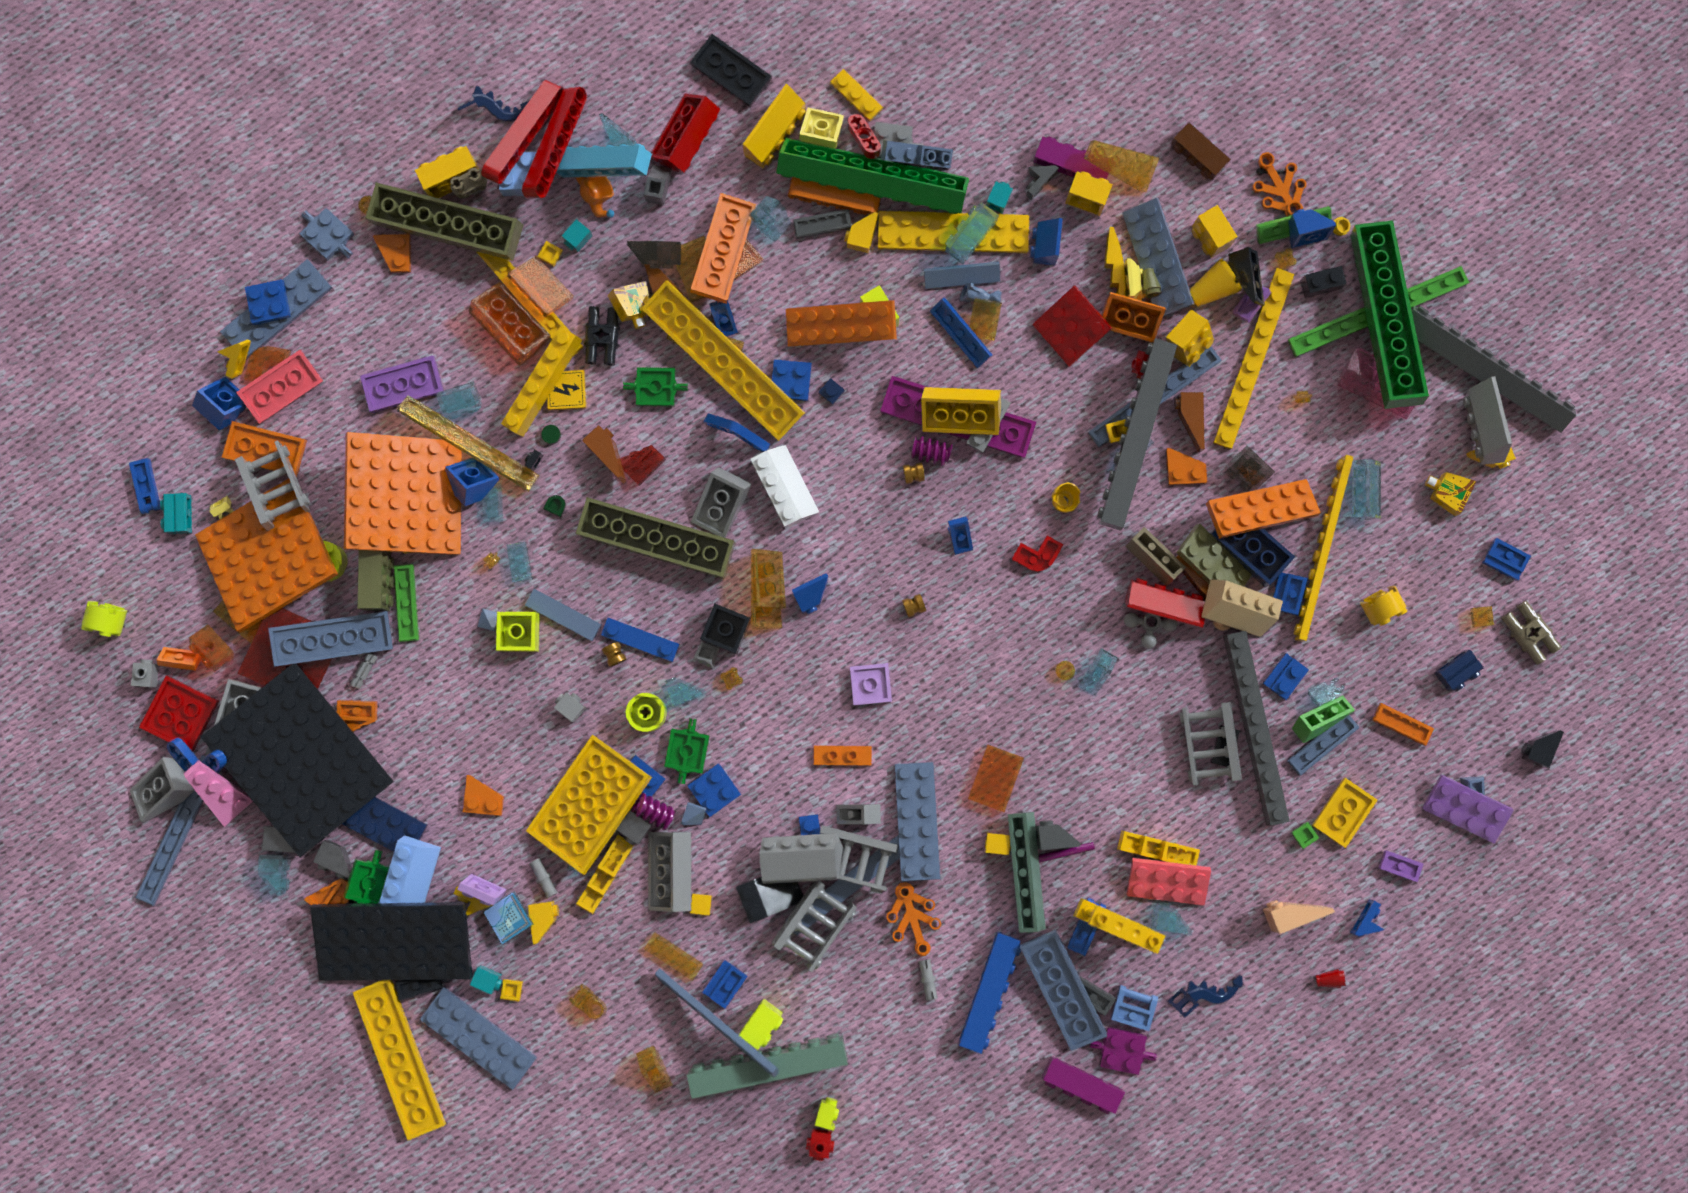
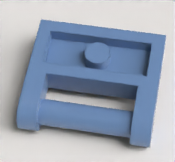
(1131, 1014)

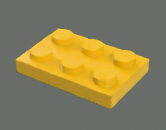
(1344, 812)

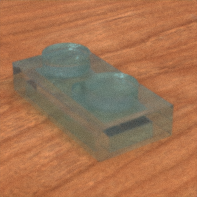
(493, 505)
(519, 562)

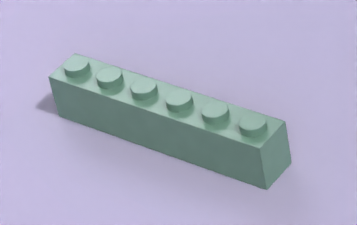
(1026, 872)

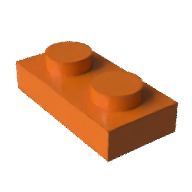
(178, 658)

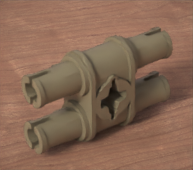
(468, 183)
(1541, 632)

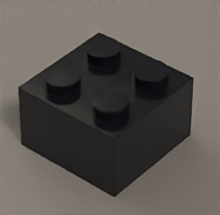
(725, 629)

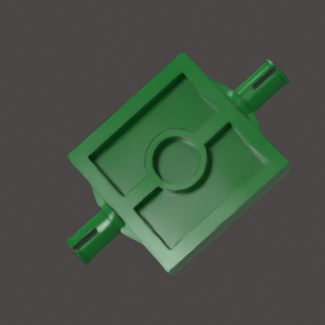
(655, 387)
(687, 751)
(366, 880)

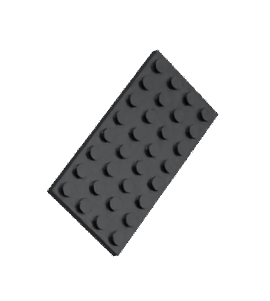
(391, 941)

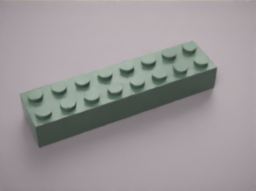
(745, 1072)

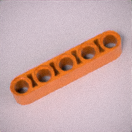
(833, 196)

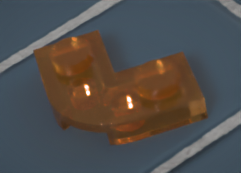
(262, 359)

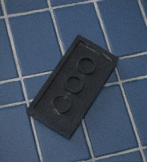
(731, 70)

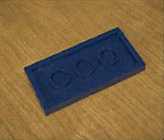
(385, 823)

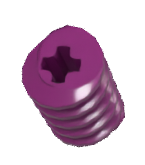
(931, 451)
(654, 809)

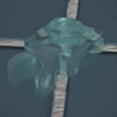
(1325, 693)

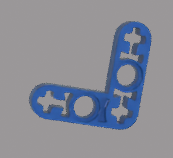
(738, 430)
(183, 754)

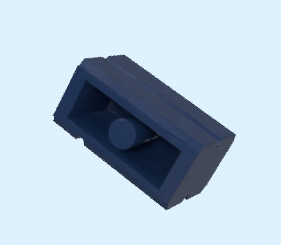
(1459, 670)

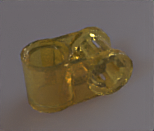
(587, 1001)

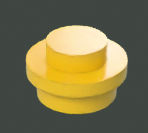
(1342, 226)

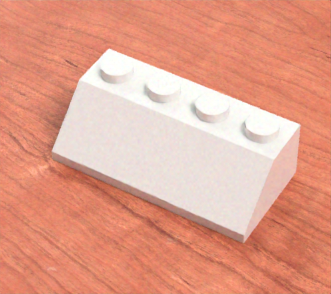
(784, 486)

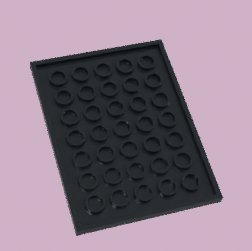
(297, 759)

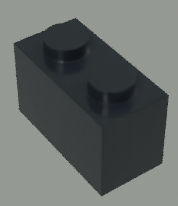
(1323, 282)

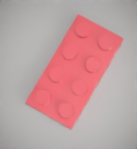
(279, 386)
(1168, 881)

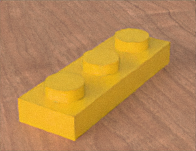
(856, 95)

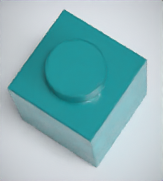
(999, 196)
(576, 236)
(486, 980)

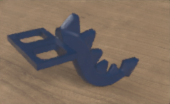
(494, 107)
(1199, 992)

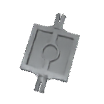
(893, 133)

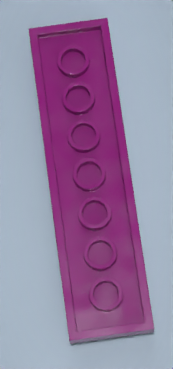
(904, 402)

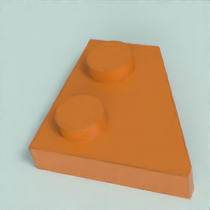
(396, 251)
(330, 894)

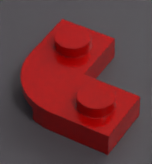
(1038, 560)

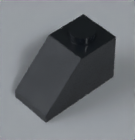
(1542, 749)

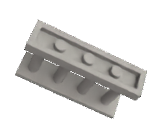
(259, 499)
(1228, 732)
(867, 846)
(794, 923)

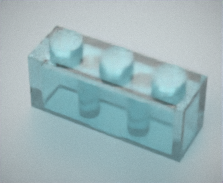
(971, 232)
(1366, 489)

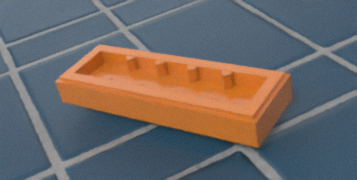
(1402, 724)
(842, 755)

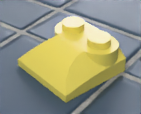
(821, 128)
(1133, 279)

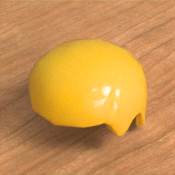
(1068, 490)

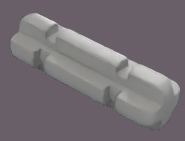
(363, 670)

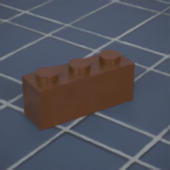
(1200, 151)

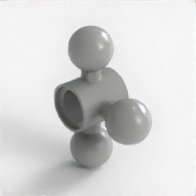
(1149, 640)

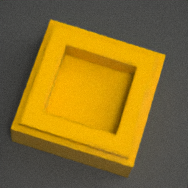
(550, 253)
(701, 904)
(511, 990)

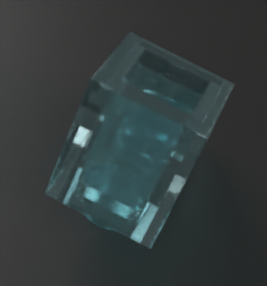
(273, 871)

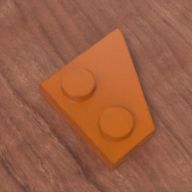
(1184, 469)
(357, 712)
(481, 798)

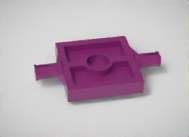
(1123, 1050)

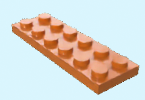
(723, 248)
(841, 323)
(1262, 508)

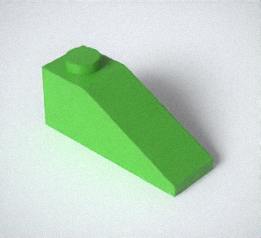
(1322, 718)

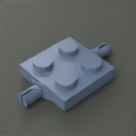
(326, 234)

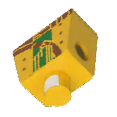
(629, 301)
(1450, 491)

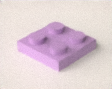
(870, 684)
(481, 889)

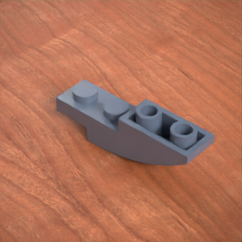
(916, 154)

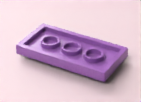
(392, 385)
(1467, 808)

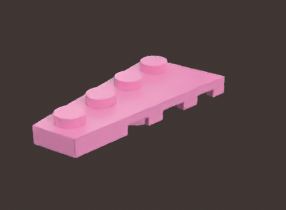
(217, 792)

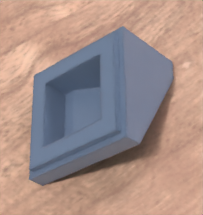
(488, 620)
(1474, 783)
(693, 815)

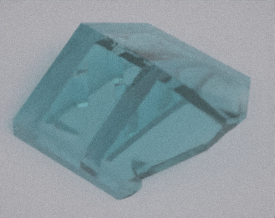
(770, 218)

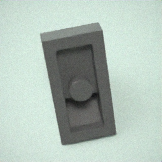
(1042, 175)

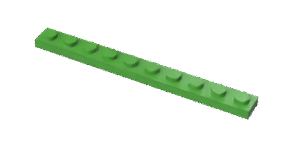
(1357, 320)

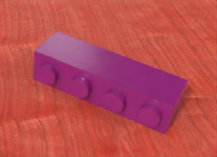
(1066, 158)
(1082, 1084)

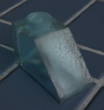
(1098, 671)
(680, 692)
(1168, 919)

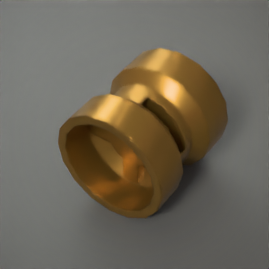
(914, 473)
(914, 605)
(614, 654)

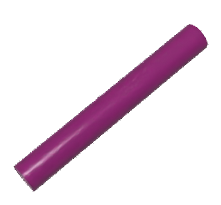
(1066, 852)

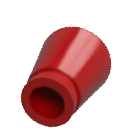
(1331, 979)

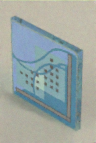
(508, 918)

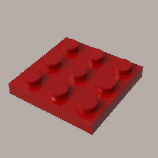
(1072, 326)
(179, 712)

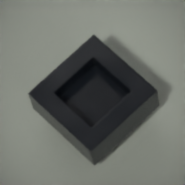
(533, 459)

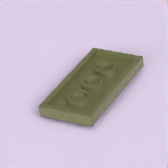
(1210, 558)

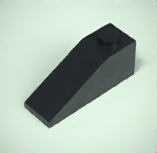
(1247, 272)

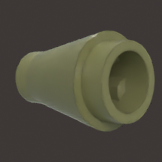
(1151, 286)

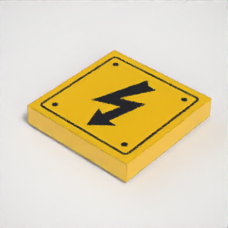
(568, 391)

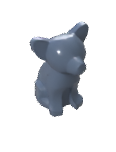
(969, 293)

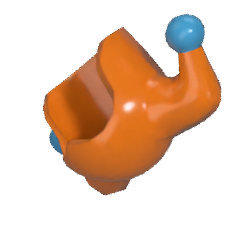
(596, 192)

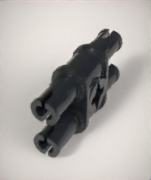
(594, 330)

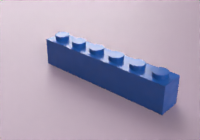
(989, 992)

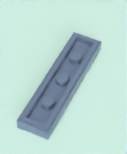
(962, 275)
(563, 614)
(1322, 745)

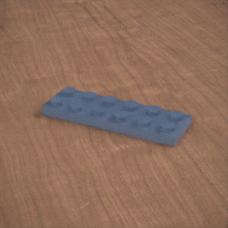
(1157, 251)
(303, 289)
(330, 638)
(917, 821)
(1063, 990)
(478, 1038)

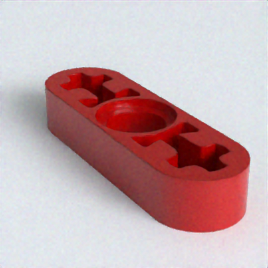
(864, 128)

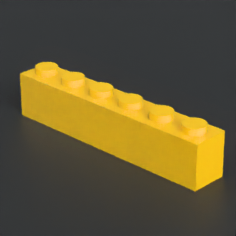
(541, 381)

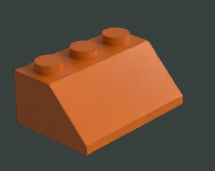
(1133, 316)

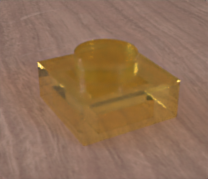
(1482, 616)

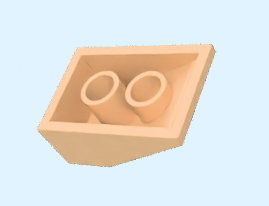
(1287, 916)

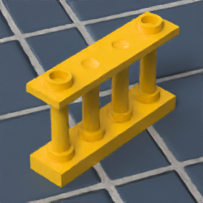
(1119, 925)

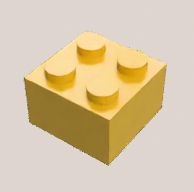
(1088, 193)
(1213, 231)
(1192, 337)

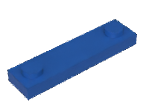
(961, 333)
(640, 639)

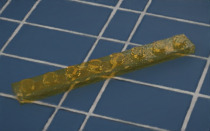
(468, 443)

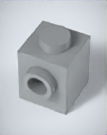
(145, 674)
(570, 706)

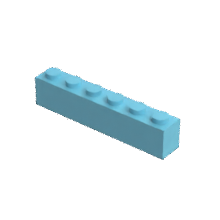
(605, 161)

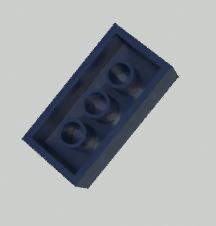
(1258, 554)

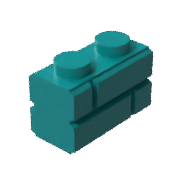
(176, 513)

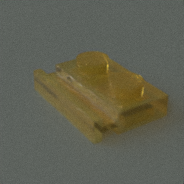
(985, 318)

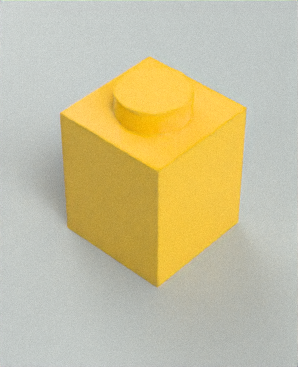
(997, 843)

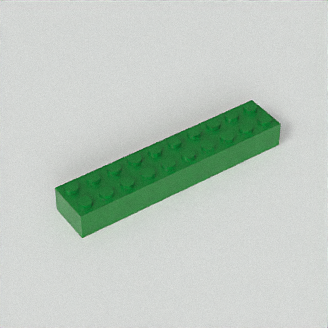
(872, 176)
(1389, 315)

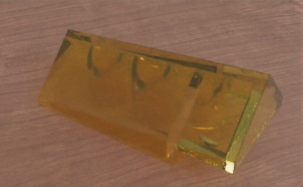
(767, 589)

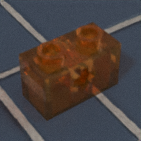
(209, 638)

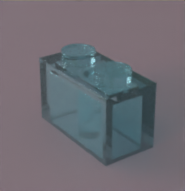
(459, 400)

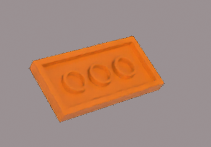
(257, 442)

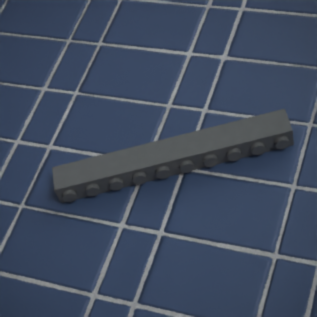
(1484, 365)
(1137, 434)
(1256, 728)

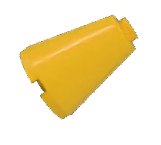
(1215, 284)

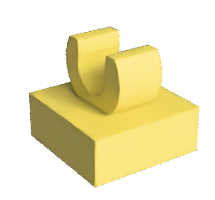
(221, 506)

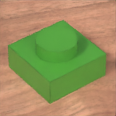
(1304, 835)

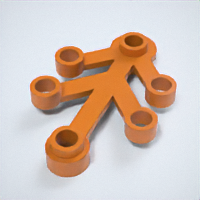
(1281, 188)
(912, 916)

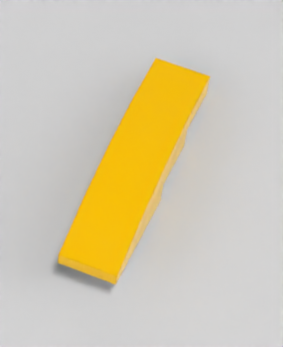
(1115, 262)
(1157, 849)
(604, 875)

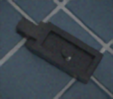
(414, 988)

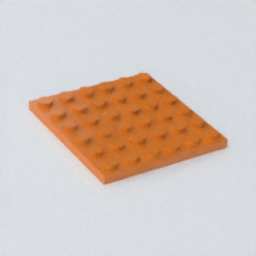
(400, 495)
(264, 568)

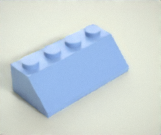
(410, 871)

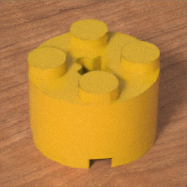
(1383, 605)

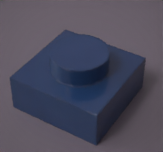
(831, 391)

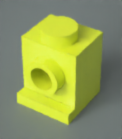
(827, 1113)

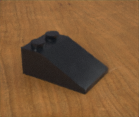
(767, 899)

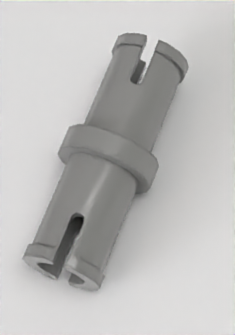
(543, 878)
(928, 979)

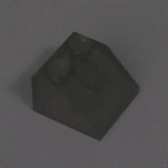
(657, 253)
(1248, 469)

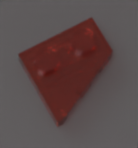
(642, 463)

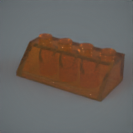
(508, 323)

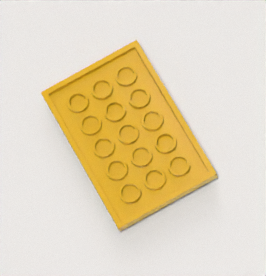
(588, 804)

